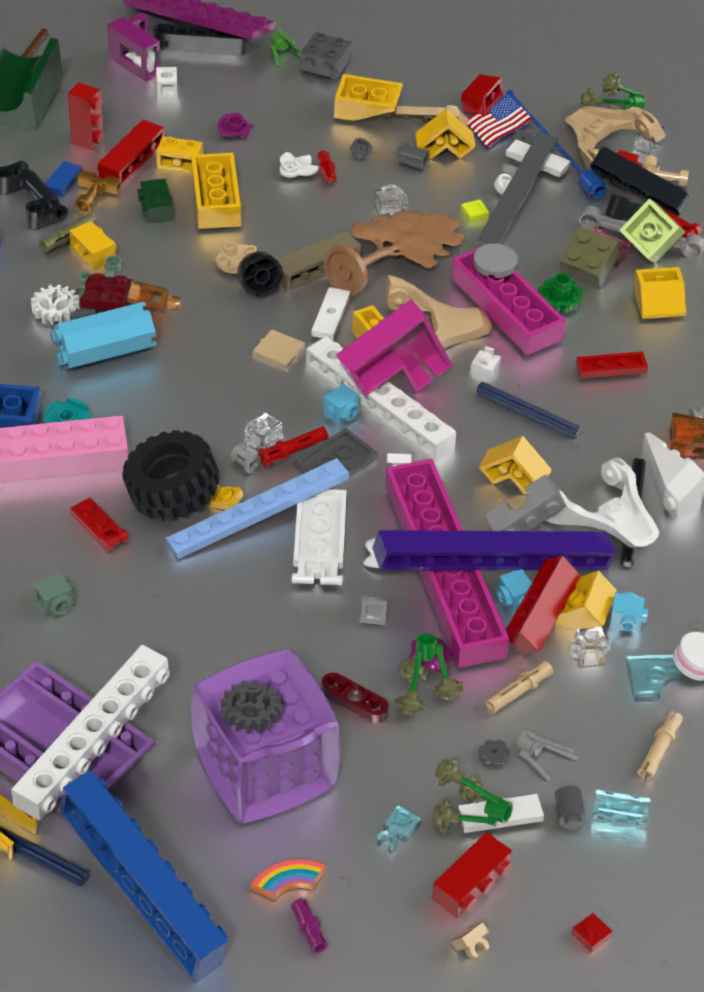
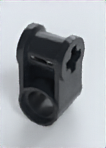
(621, 208)

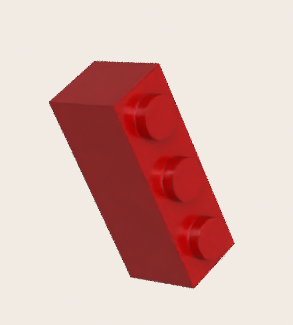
(85, 116)
(472, 875)

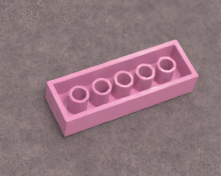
(62, 448)

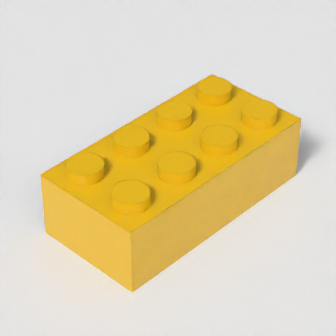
(216, 190)

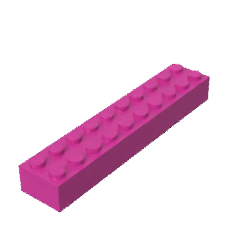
(457, 596)

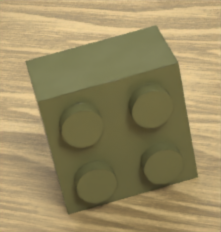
(589, 257)

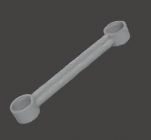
(616, 225)

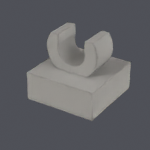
(374, 610)

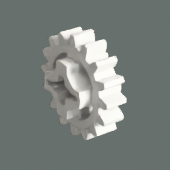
(55, 304)

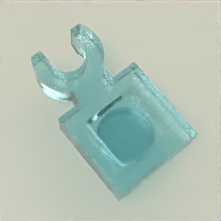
(398, 826)

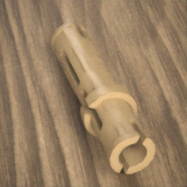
(527, 681)
(664, 737)

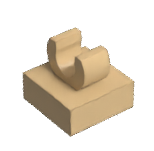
(470, 937)

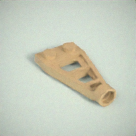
(424, 114)

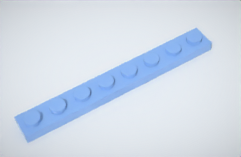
(257, 508)

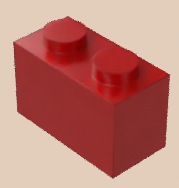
(482, 94)

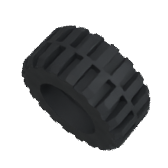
(174, 495)

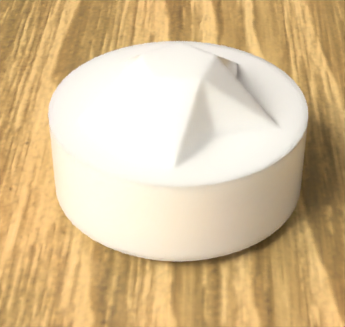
(502, 182)

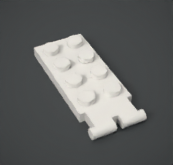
(320, 538)

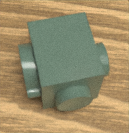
(54, 595)

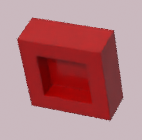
(592, 932)

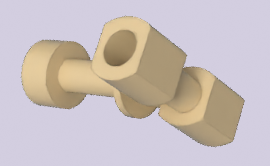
(650, 165)

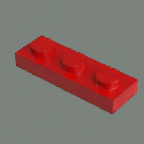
(611, 365)

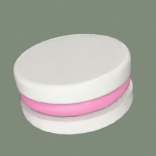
(690, 655)

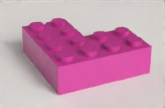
(393, 346)

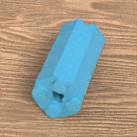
(103, 335)

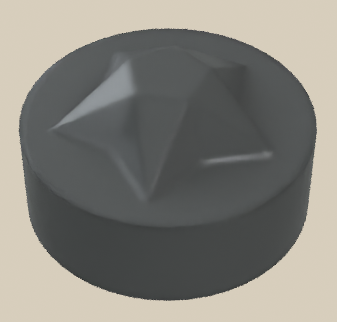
(360, 148)

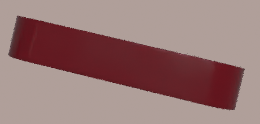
(359, 707)

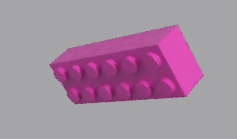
(511, 305)

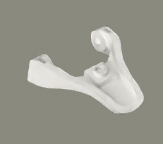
(621, 517)

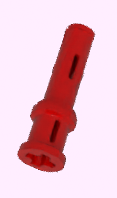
(283, 450)

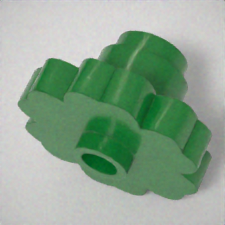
(561, 293)

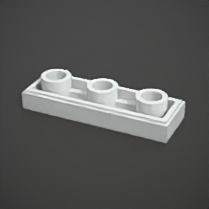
(555, 165)
(330, 313)
(525, 810)

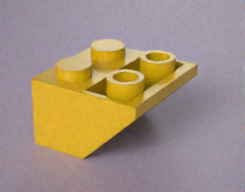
(660, 293)

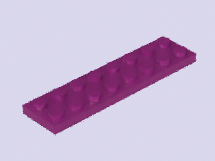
(208, 16)

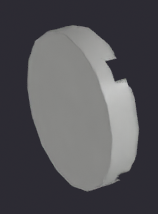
(495, 260)

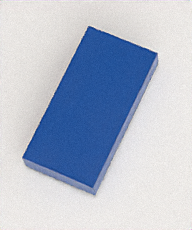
(63, 178)

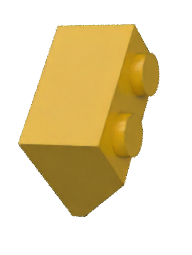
(588, 603)

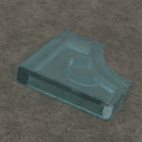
(650, 674)

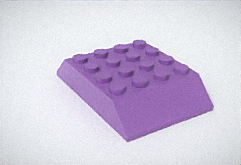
(38, 710)

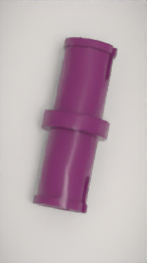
(309, 926)

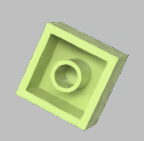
(652, 231)

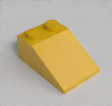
(365, 97)

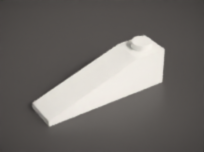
(676, 479)

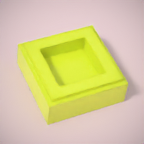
(474, 210)

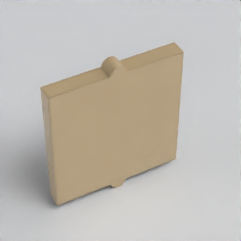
(279, 348)

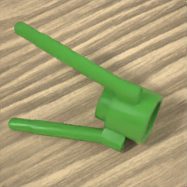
(282, 42)

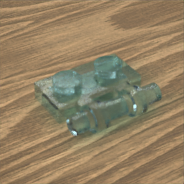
(621, 809)

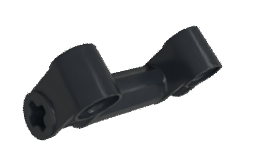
(46, 204)

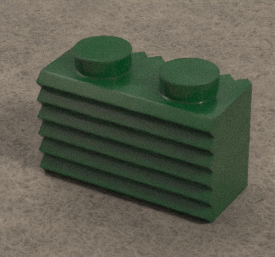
(156, 200)

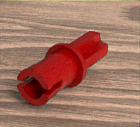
(326, 166)

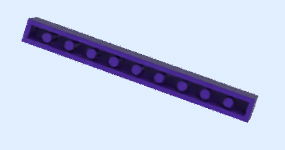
(490, 549)

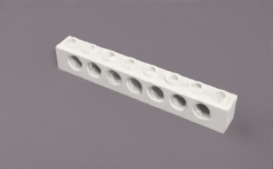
(386, 404)
(90, 732)

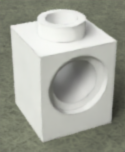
(166, 82)

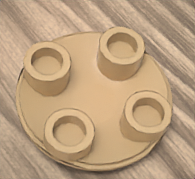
(231, 255)

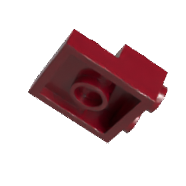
(105, 292)

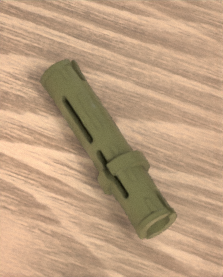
(60, 237)

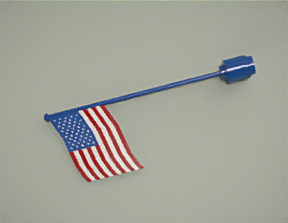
(510, 116)

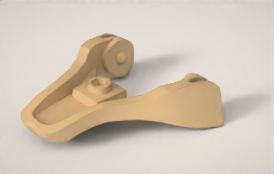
(596, 123)
(450, 323)

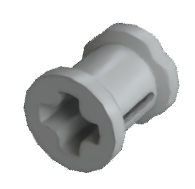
(245, 458)

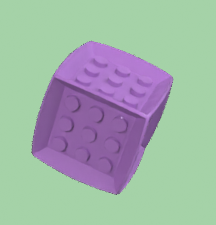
(280, 765)

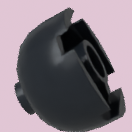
(259, 273)

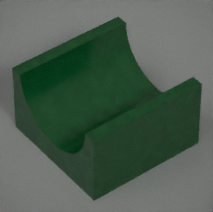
(28, 85)

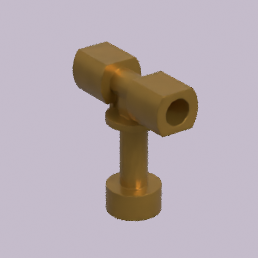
(96, 187)

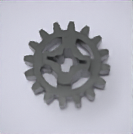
(251, 706)

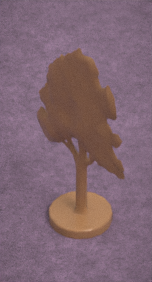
(411, 232)

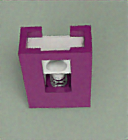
(133, 46)

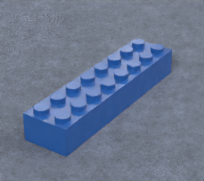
(144, 876)

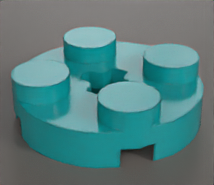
(72, 407)

